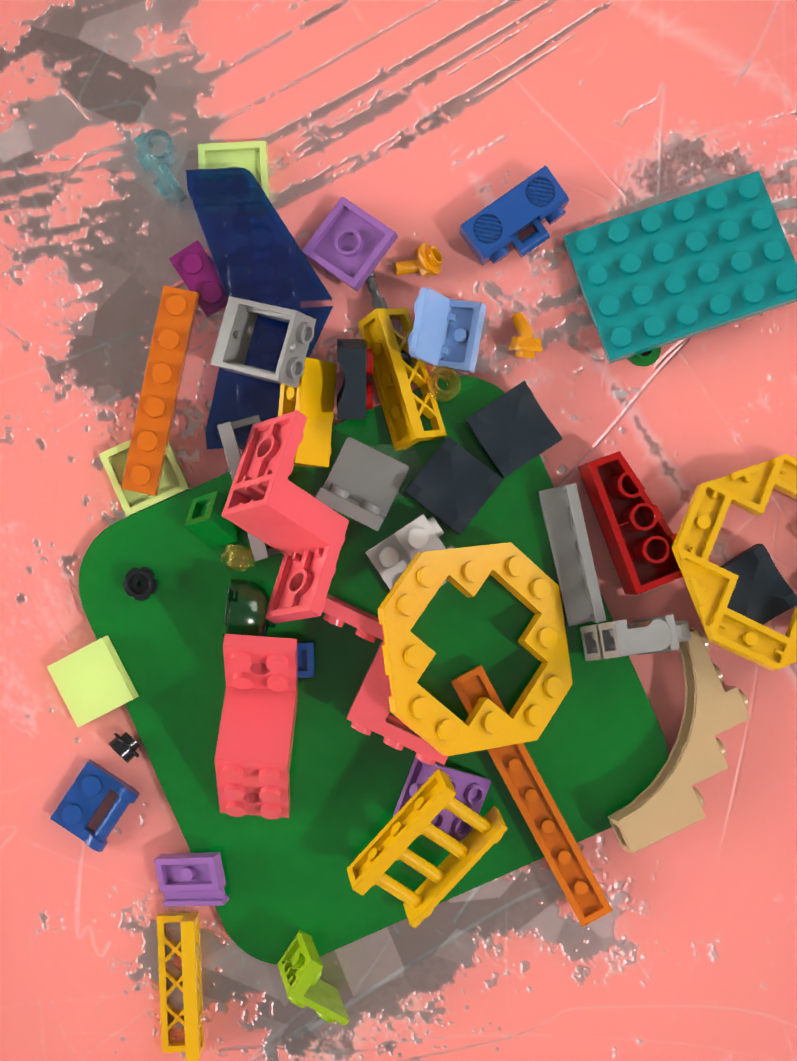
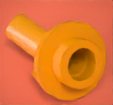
(427, 262)
(526, 344)

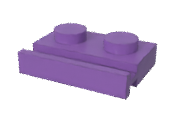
(191, 879)

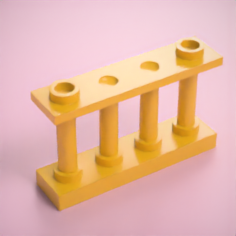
(408, 824)

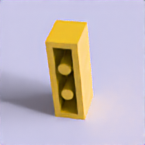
(316, 401)

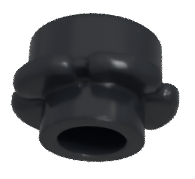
(131, 583)
(125, 746)

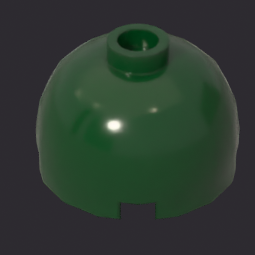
(246, 609)

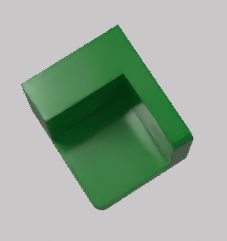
(207, 523)

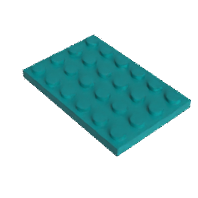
(683, 267)

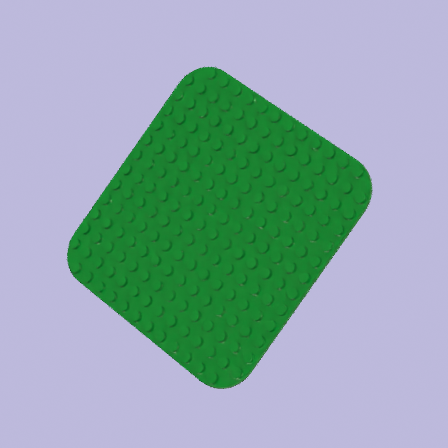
(347, 783)

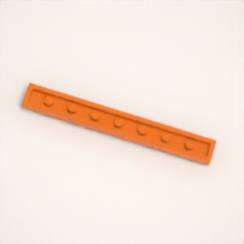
(539, 809)

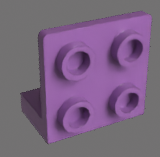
(470, 790)

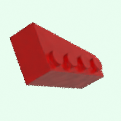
(630, 525)

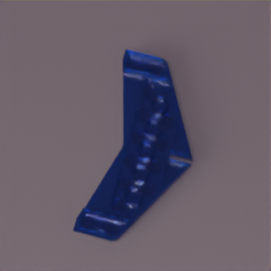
(258, 264)

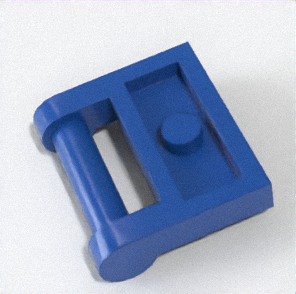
(85, 799)

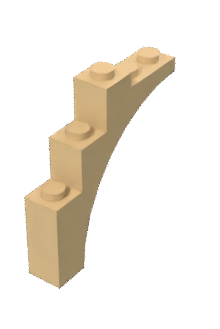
(670, 799)

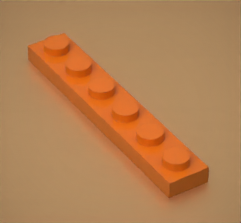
(160, 390)

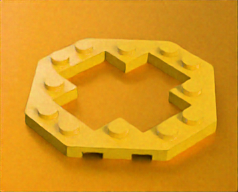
(713, 585)
(408, 656)

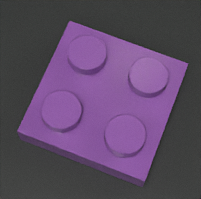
(349, 243)

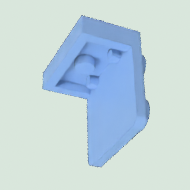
(446, 331)

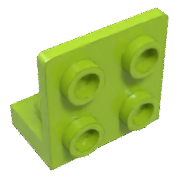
(301, 972)

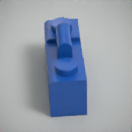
(526, 205)

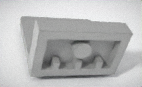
(363, 483)

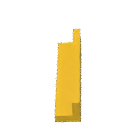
(394, 377)
(191, 985)

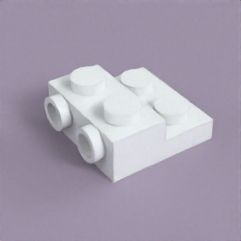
(398, 550)

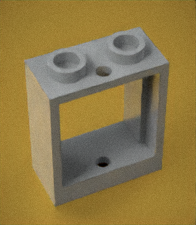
(240, 319)

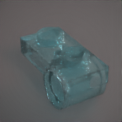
(166, 183)

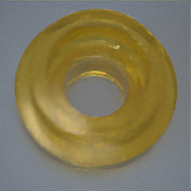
(452, 379)
(237, 557)

